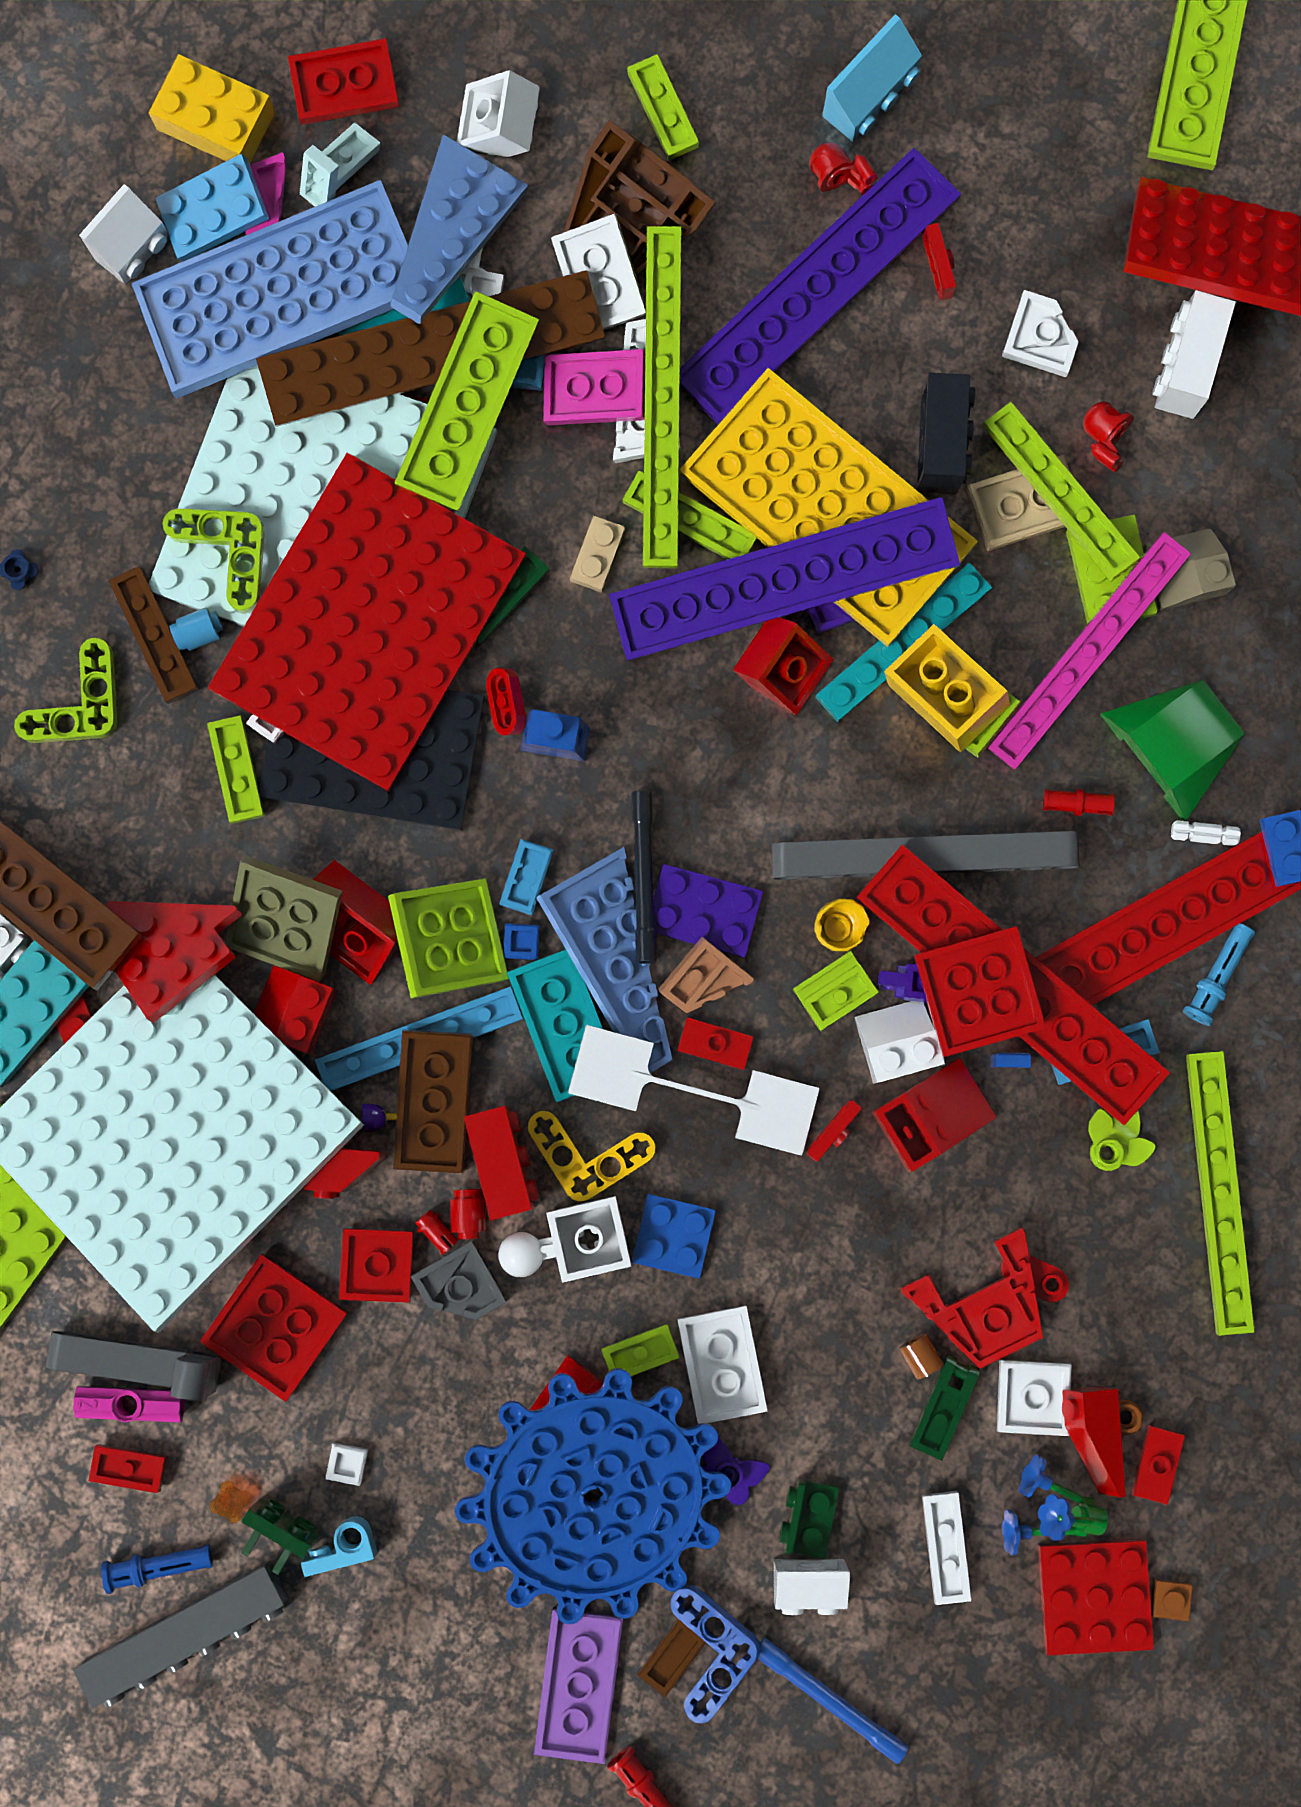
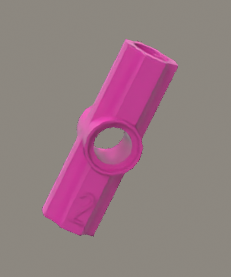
(107, 1404)

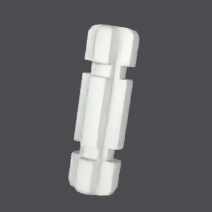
(1205, 833)

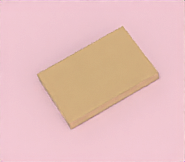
(1010, 509)

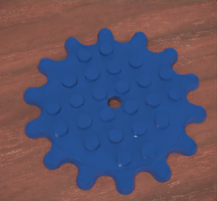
(600, 1547)

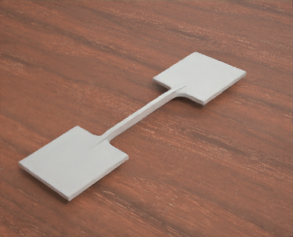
(615, 1069)

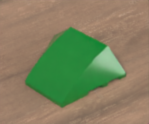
(1179, 739)

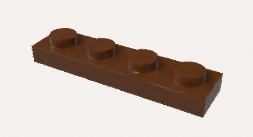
(153, 635)

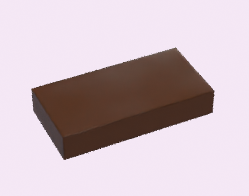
(671, 1658)

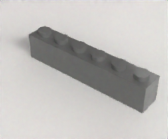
(180, 1635)

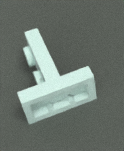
(332, 167)

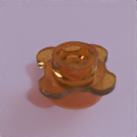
(220, 1505)

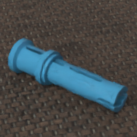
(1214, 991)

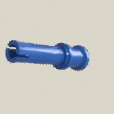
(140, 1570)

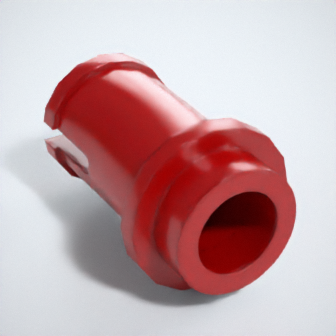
(434, 1229)

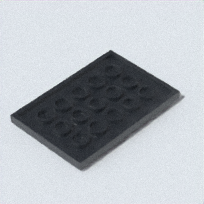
(427, 791)

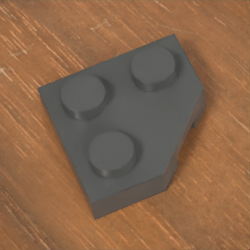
(460, 1284)

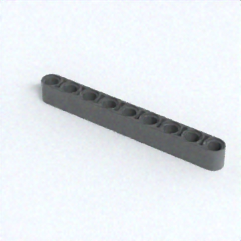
(939, 853)

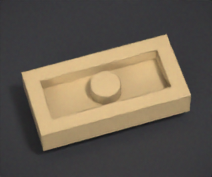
(597, 554)

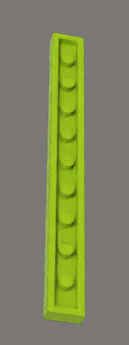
(662, 397)

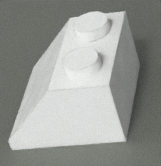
(498, 115)
(124, 235)
(899, 1041)
(811, 1585)

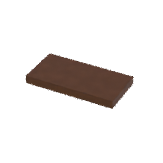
(432, 1101)

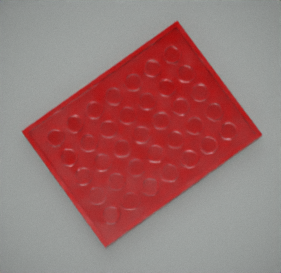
(367, 622)

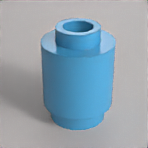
(196, 629)

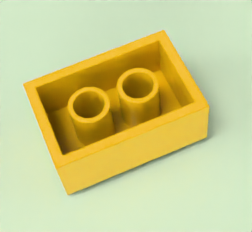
(211, 111)
(947, 688)

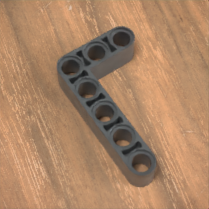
(188, 1372)

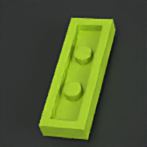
(663, 107)
(236, 769)

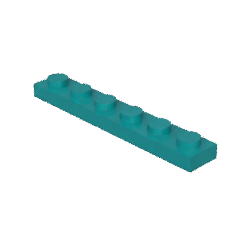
(868, 670)

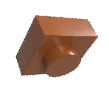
(1171, 1599)

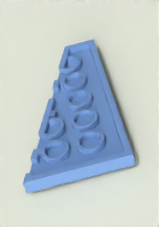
(456, 218)
(598, 928)

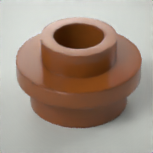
(1136, 1417)

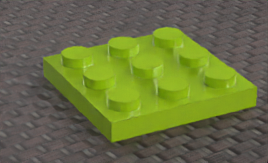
(448, 937)

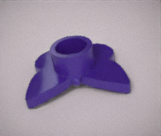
(741, 1473)

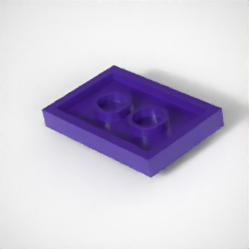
(701, 905)

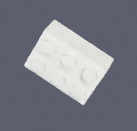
(1193, 354)

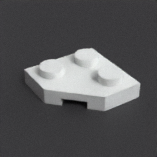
(1041, 335)

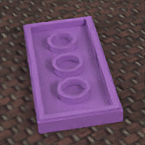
(578, 1688)

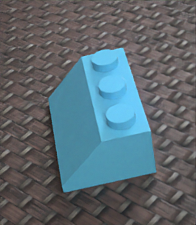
(872, 80)

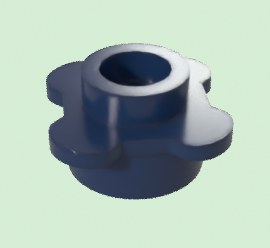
(15, 560)

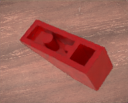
(1095, 1429)

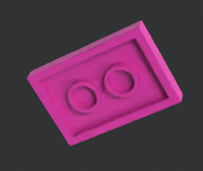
(594, 387)

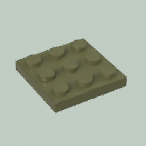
(283, 918)

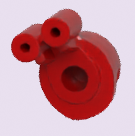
(836, 168)
(1106, 427)

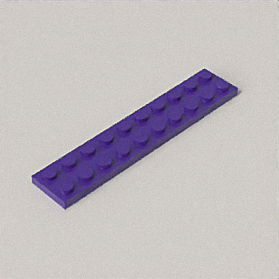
(818, 284)
(785, 579)

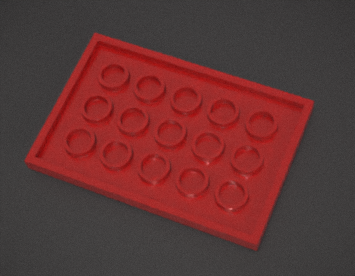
(1216, 245)

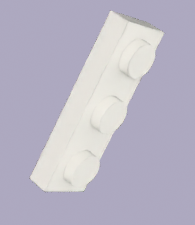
(946, 1548)

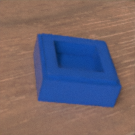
(521, 941)
(1011, 1060)

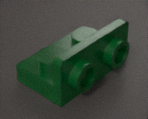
(809, 1518)

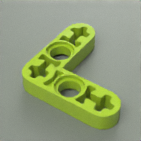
(230, 536)
(82, 714)

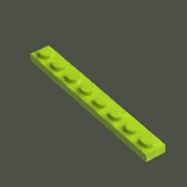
(1220, 1193)

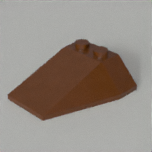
(637, 187)

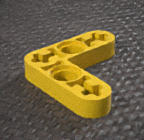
(577, 1166)

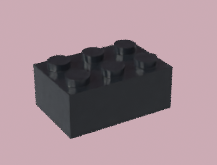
(945, 433)

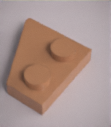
(703, 977)

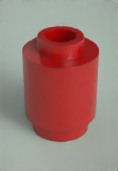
(467, 1213)

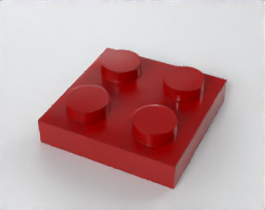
(376, 1265)

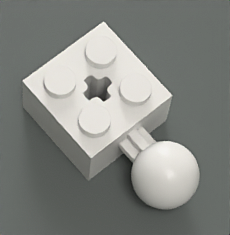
(523, 1253)

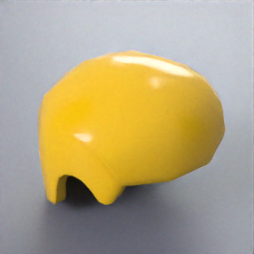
(841, 924)

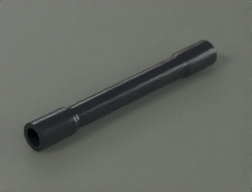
(645, 933)

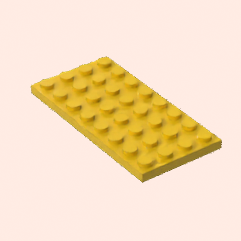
(796, 474)

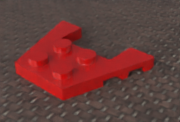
(992, 1318)

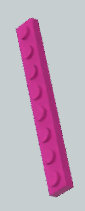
(1088, 650)

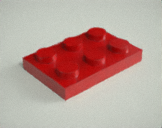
(343, 81)

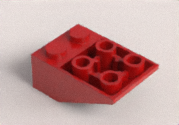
(933, 1115)

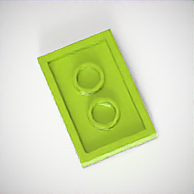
(1092, 582)

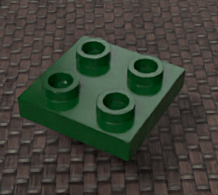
(269, 1520)

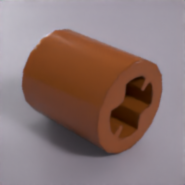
(921, 1356)

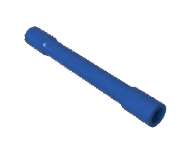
(877, 1735)

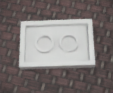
(604, 254)
(722, 1365)

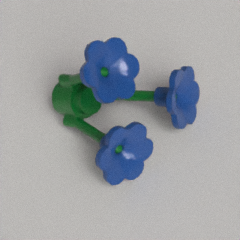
(1055, 1513)

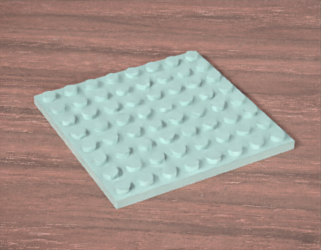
(278, 478)
(169, 1141)

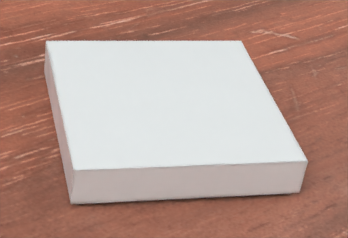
(1032, 1397)

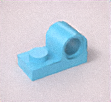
(345, 1553)

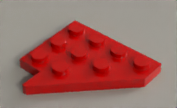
(175, 953)

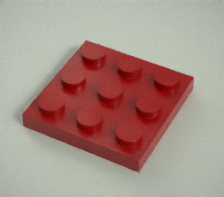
(979, 991)
(273, 1327)
(1095, 1597)

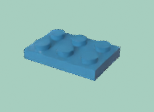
(212, 208)

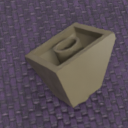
(1202, 575)

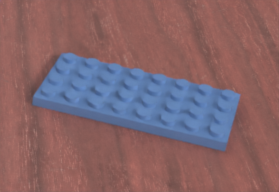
(274, 289)

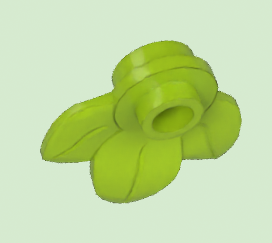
(1122, 1139)

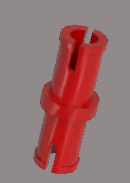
(1078, 802)

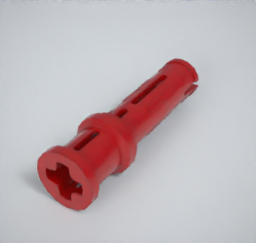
(637, 1779)

